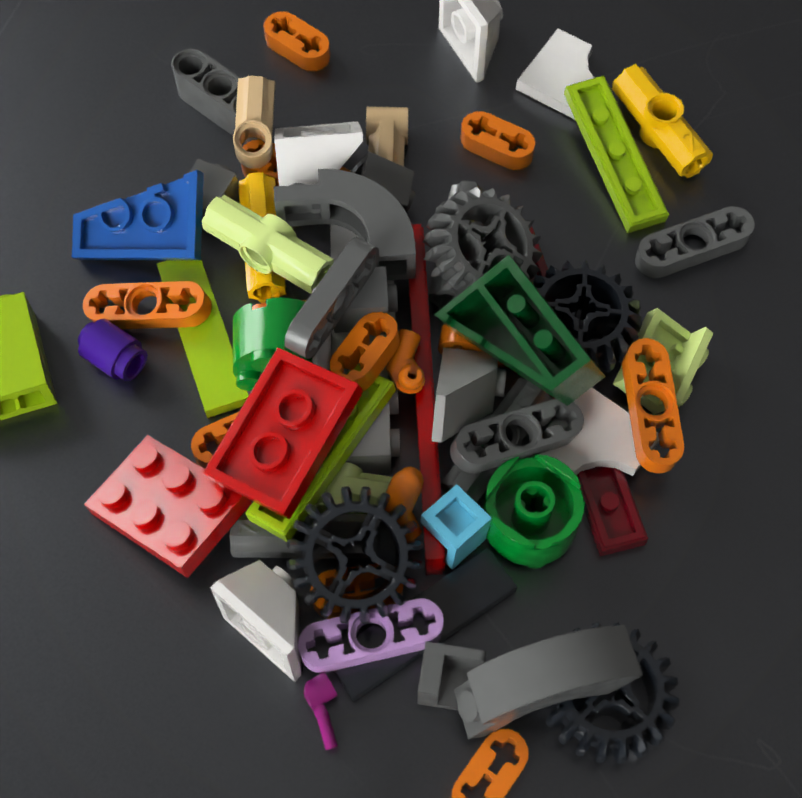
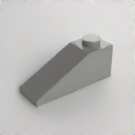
(465, 390)

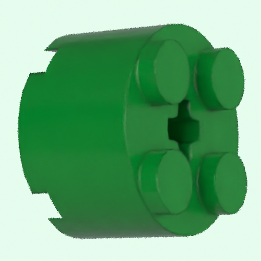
(258, 335)
(530, 484)

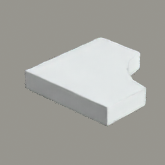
(557, 65)
(604, 439)

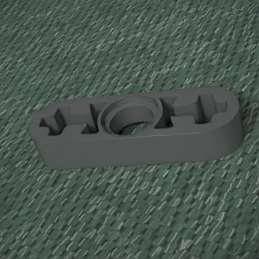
(705, 227)
(331, 298)
(502, 450)

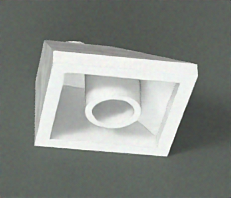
(471, 31)
(314, 147)
(264, 611)

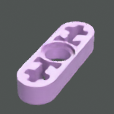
(331, 629)

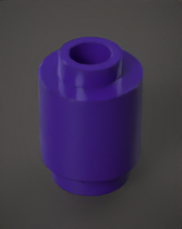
(111, 350)

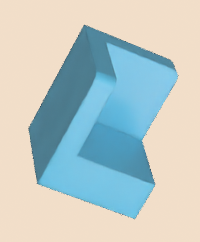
(457, 524)

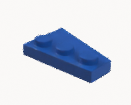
(146, 226)

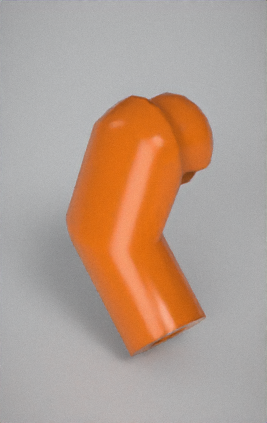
(402, 366)
(405, 490)

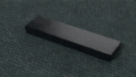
(461, 598)

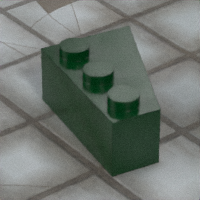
(522, 331)

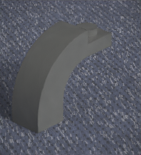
(359, 206)
(545, 674)

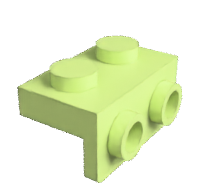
(686, 354)

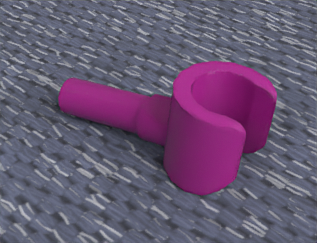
(317, 693)

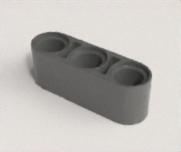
(207, 87)

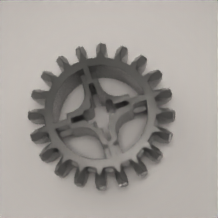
(466, 250)

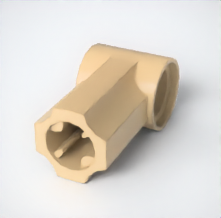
(254, 119)
(387, 132)

